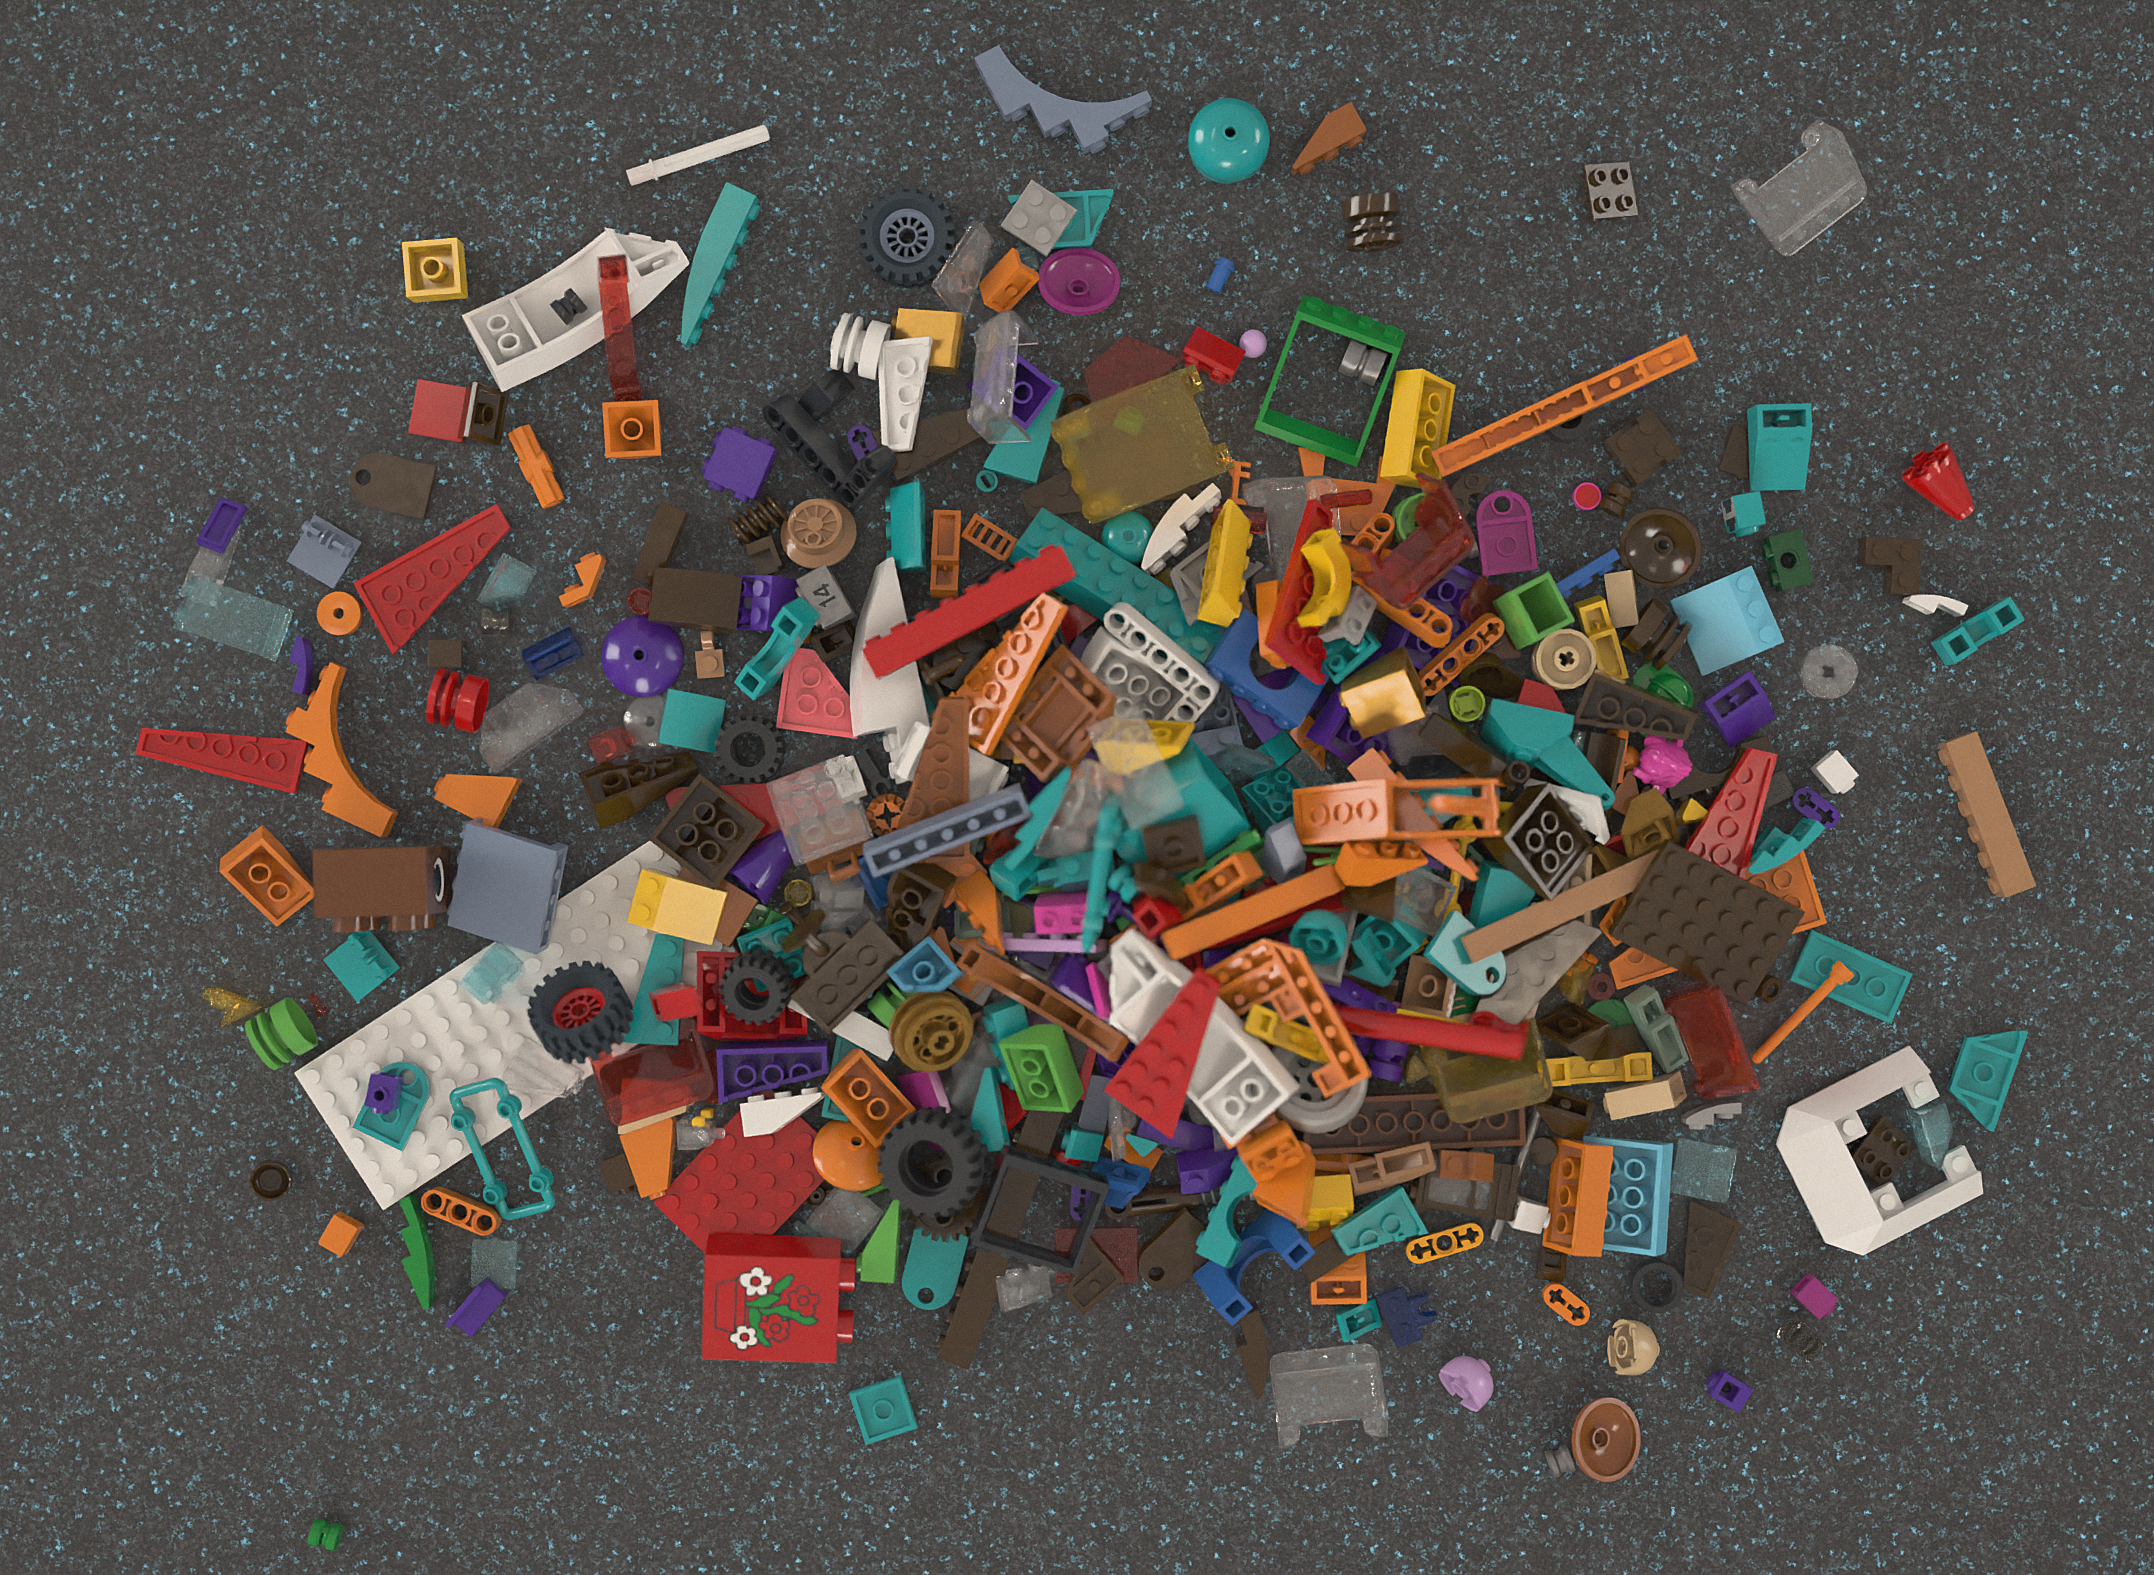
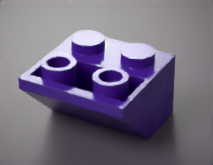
(762, 601)
(1738, 708)

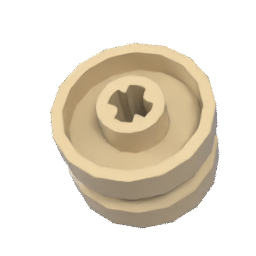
(1579, 656)

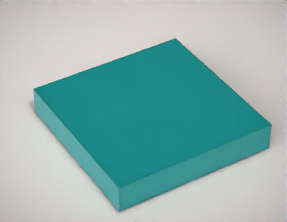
(883, 1409)

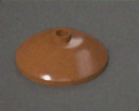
(1606, 1439)

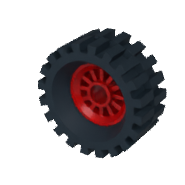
(580, 1012)

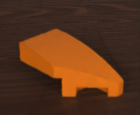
(1299, 736)

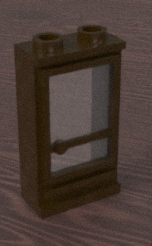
(1467, 1197)

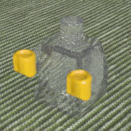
(698, 1132)

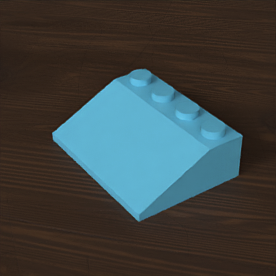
(1637, 1195)

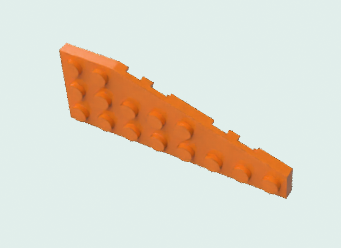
(1788, 881)

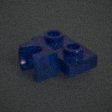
(1405, 1315)

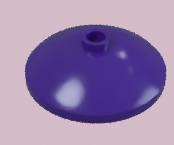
(661, 659)

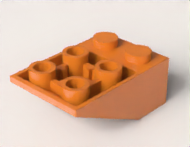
(1342, 1284)

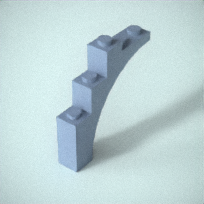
(1053, 113)

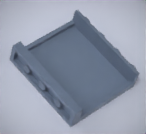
(506, 887)

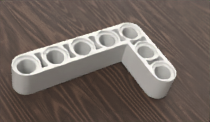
(1165, 666)

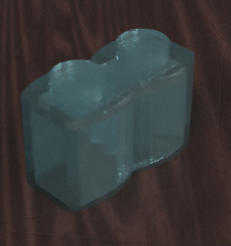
(492, 973)

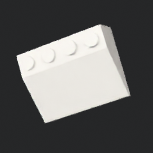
(1129, 676)

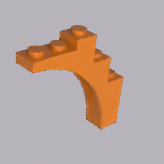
(327, 761)

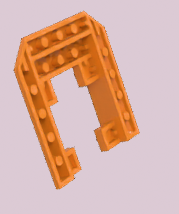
(1287, 979)

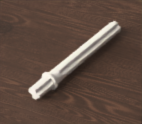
(697, 155)

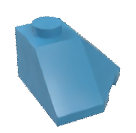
(924, 969)

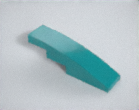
(1043, 808)

